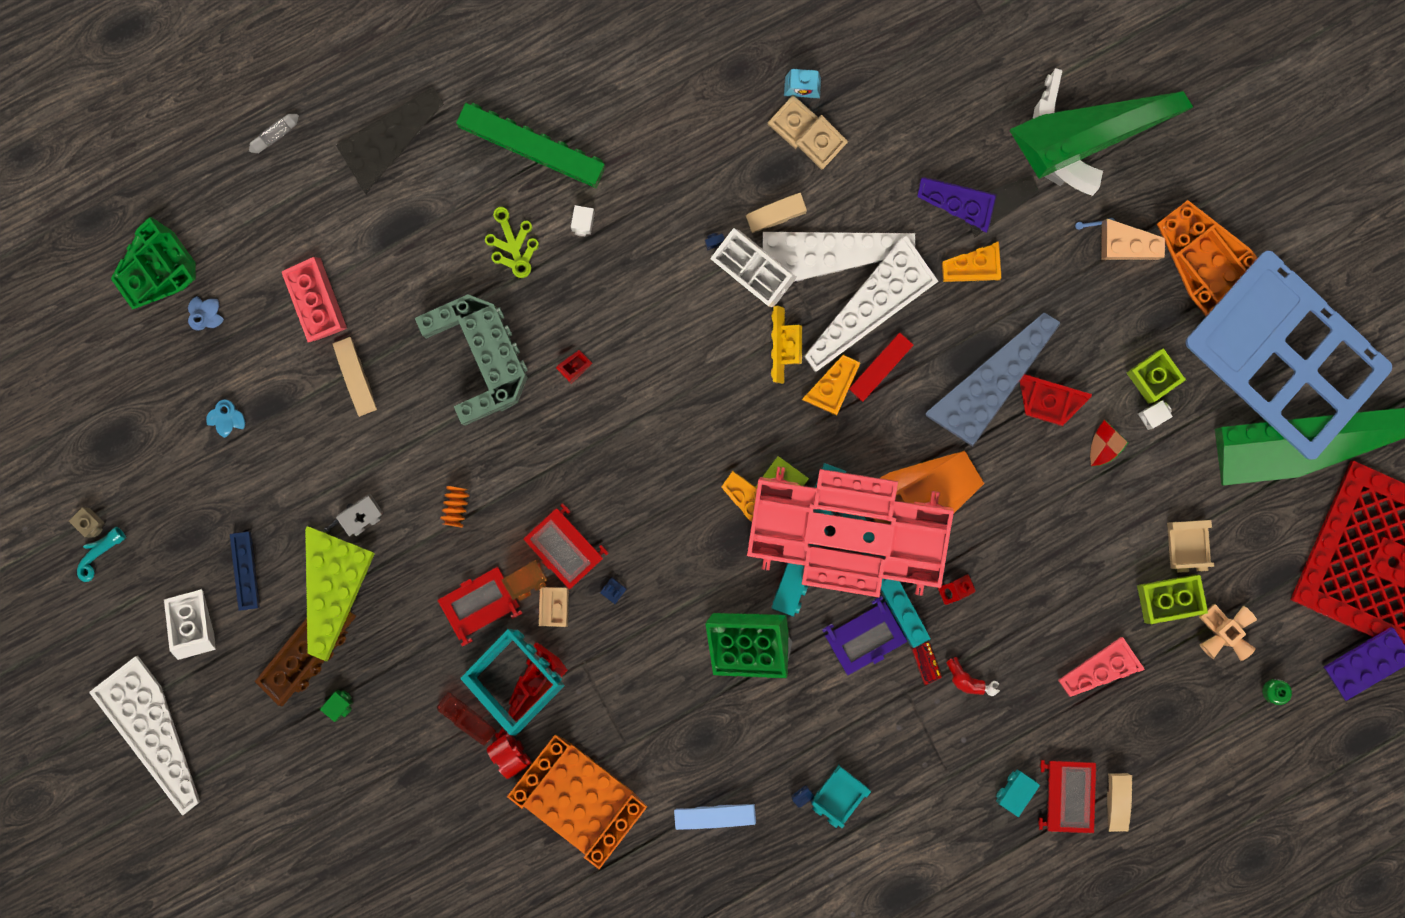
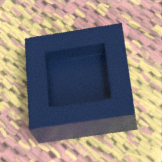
(714, 240)

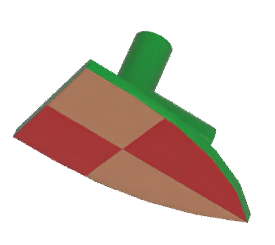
(1106, 445)

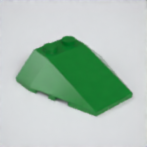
(153, 266)

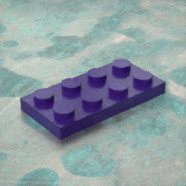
(1367, 664)

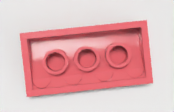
(314, 299)

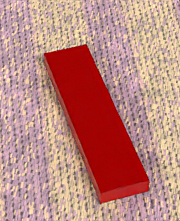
(881, 367)

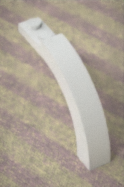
(1077, 174)

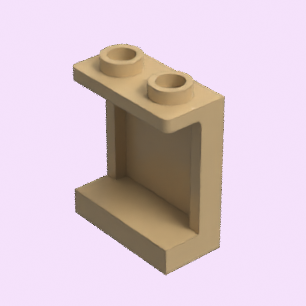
(1189, 545)

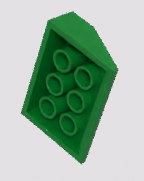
(748, 645)

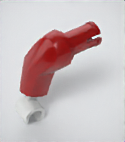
(968, 684)

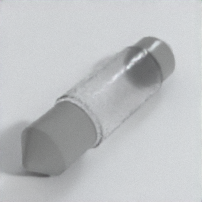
(273, 133)

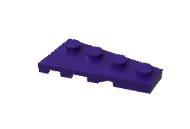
(966, 203)

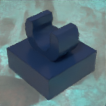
(613, 590)

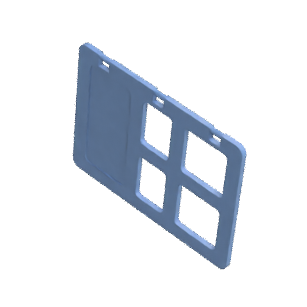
(1254, 324)

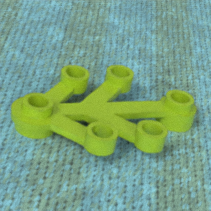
(513, 246)

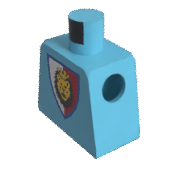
(803, 83)

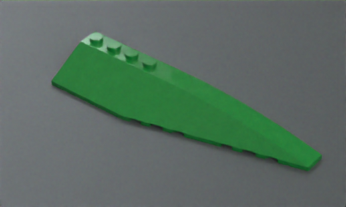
(1262, 454)

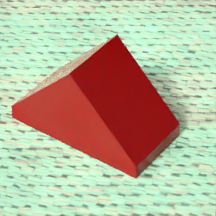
(574, 366)

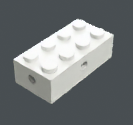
(753, 267)

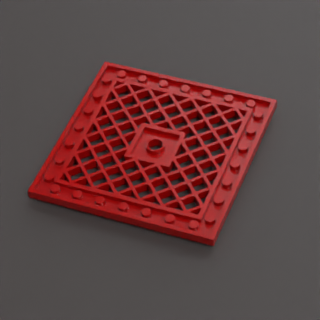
(1327, 543)

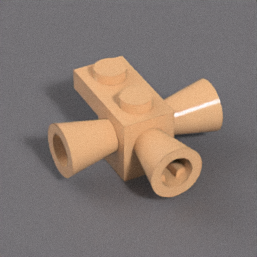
(1227, 632)

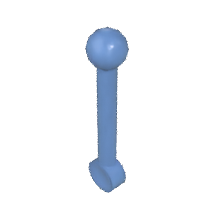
(1079, 225)

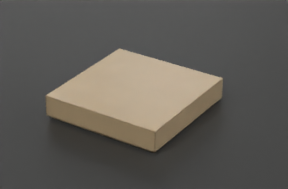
(792, 120)
(821, 142)

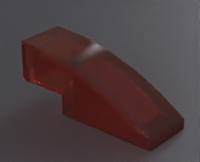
(466, 719)

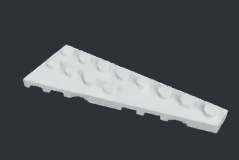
(826, 253)

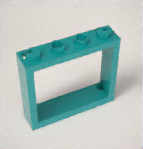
(491, 704)

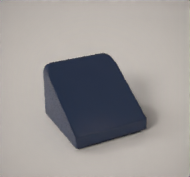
(802, 796)

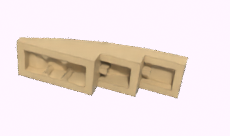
(354, 376)

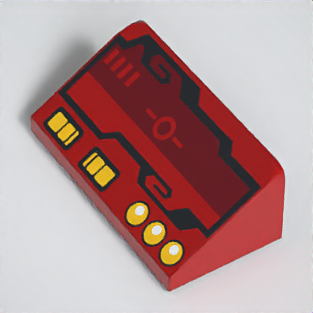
(926, 663)

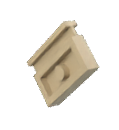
(553, 607)

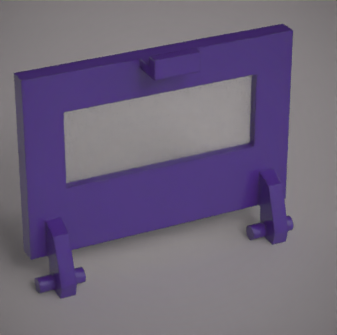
(865, 638)

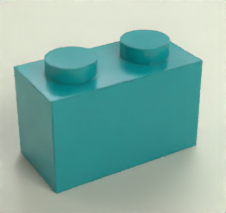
(1017, 792)

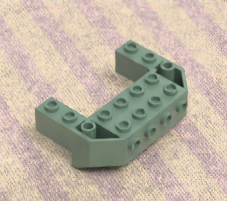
(492, 351)

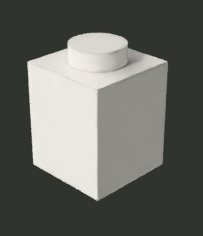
(582, 220)
(1155, 414)

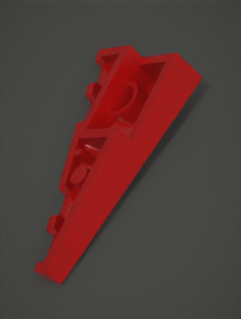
(532, 685)

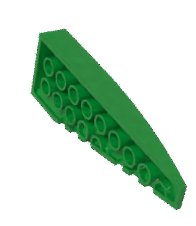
(1071, 135)

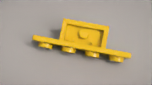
(786, 344)

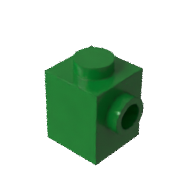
(337, 705)

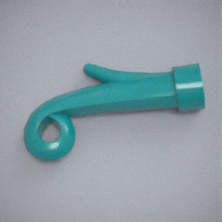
(98, 547)

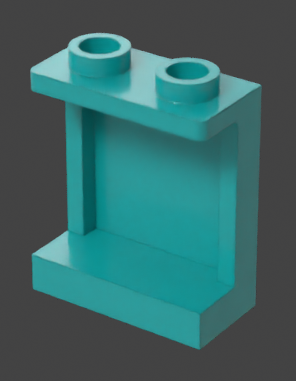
(839, 797)

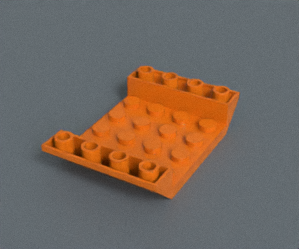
(578, 800)

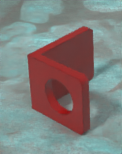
(960, 589)

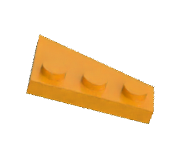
(974, 266)

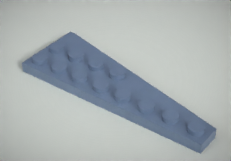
(980, 396)

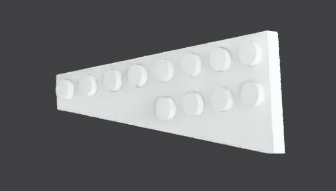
(887, 290)

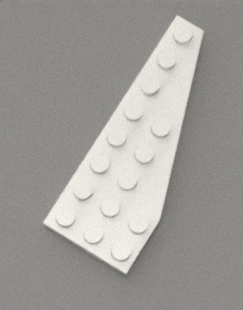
(141, 715)

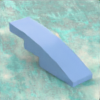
(715, 816)

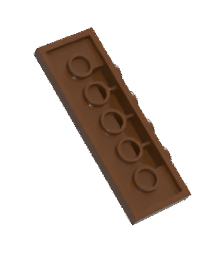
(294, 666)

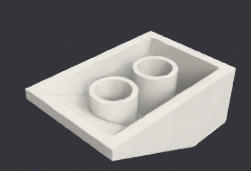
(189, 625)

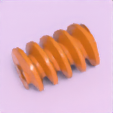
(454, 506)

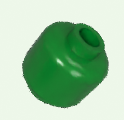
(1277, 691)

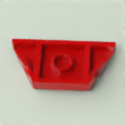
(1050, 400)

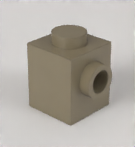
(87, 522)

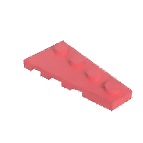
(1102, 668)

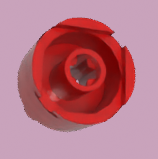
(508, 755)

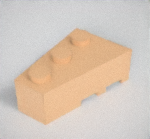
(1129, 243)

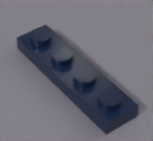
(244, 571)

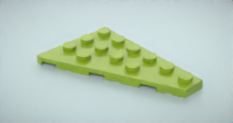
(332, 583)

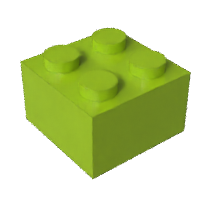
(1156, 376)

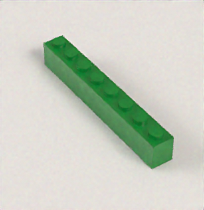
(531, 145)

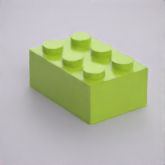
(1172, 599)

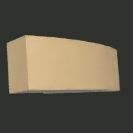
(776, 213)
(1119, 801)

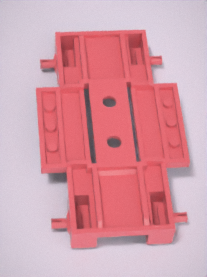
(912, 543)

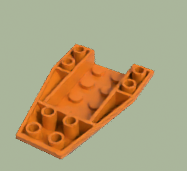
(1204, 254)
(950, 475)

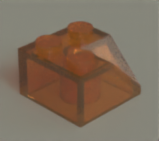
(525, 580)

